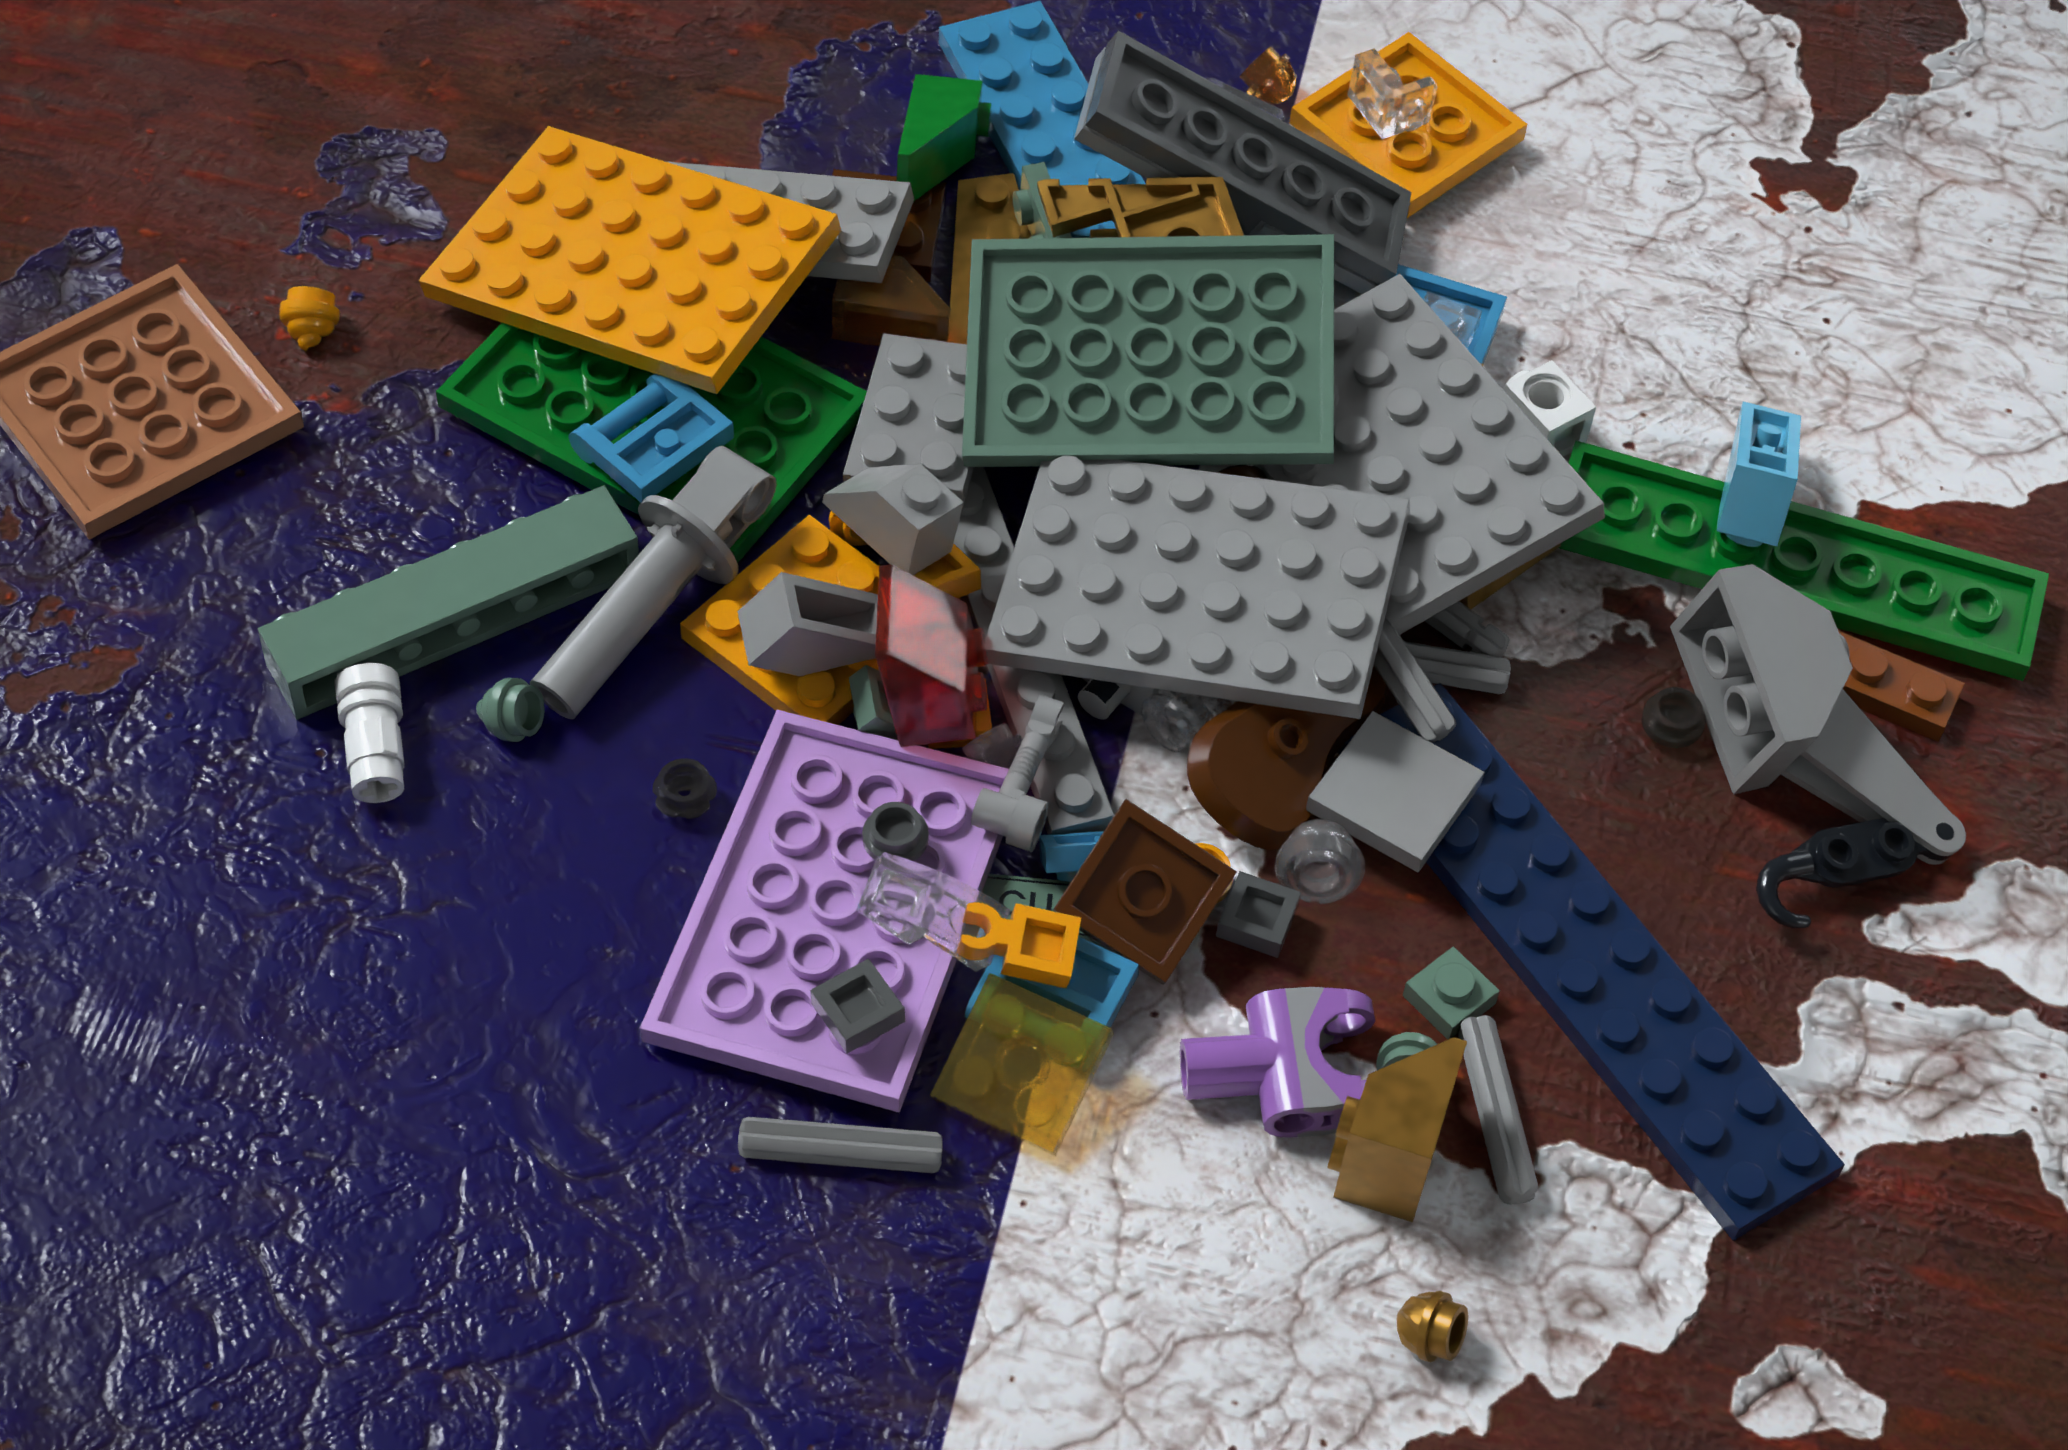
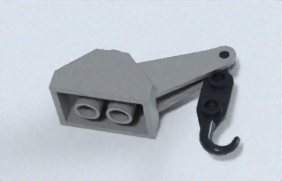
(1777, 705)

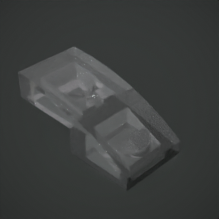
(923, 903)

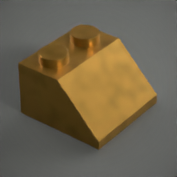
(1393, 1129)

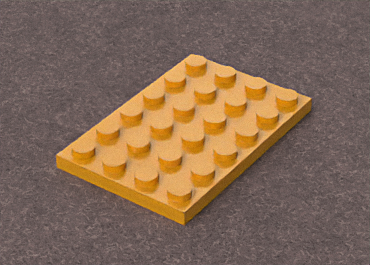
(632, 258)

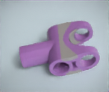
(1283, 1058)

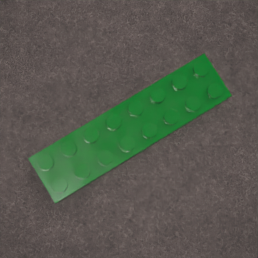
(1861, 572)

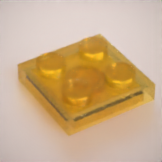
(1022, 1064)

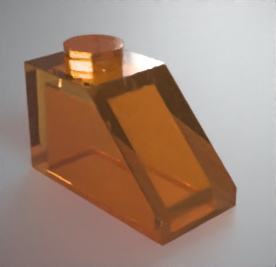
(897, 306)

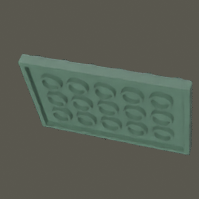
(1151, 350)

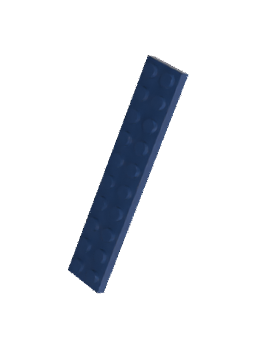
(1623, 997)

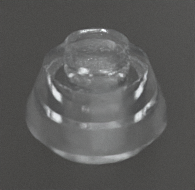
(1320, 862)

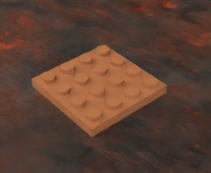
(138, 401)

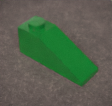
(940, 130)

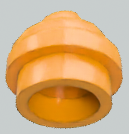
(309, 315)

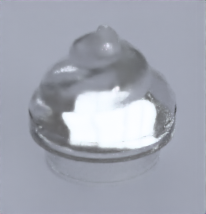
(994, 743)

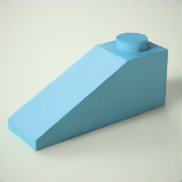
(1760, 475)

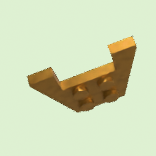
(1142, 210)

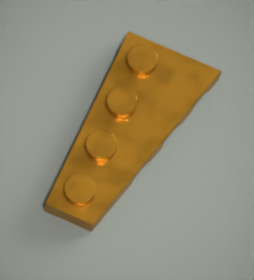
(981, 213)

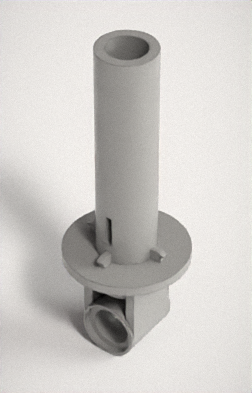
(688, 539)

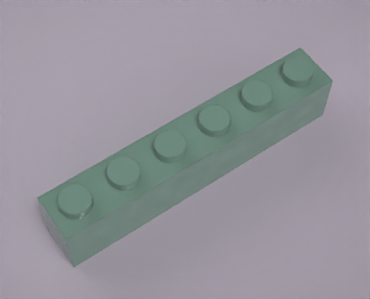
(451, 598)

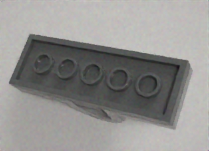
(1278, 178)

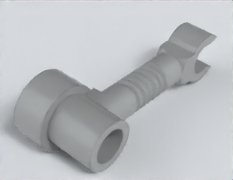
(1010, 809)

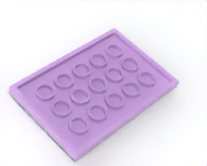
(785, 916)

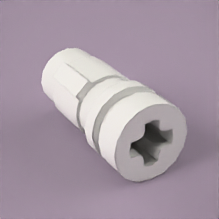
(370, 710)

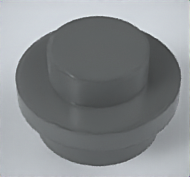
(895, 830)

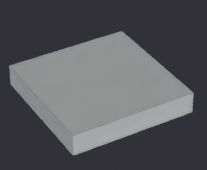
(1395, 791)

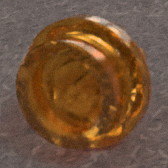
(1270, 77)

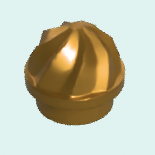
(1432, 1325)

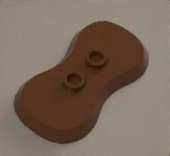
(1264, 761)

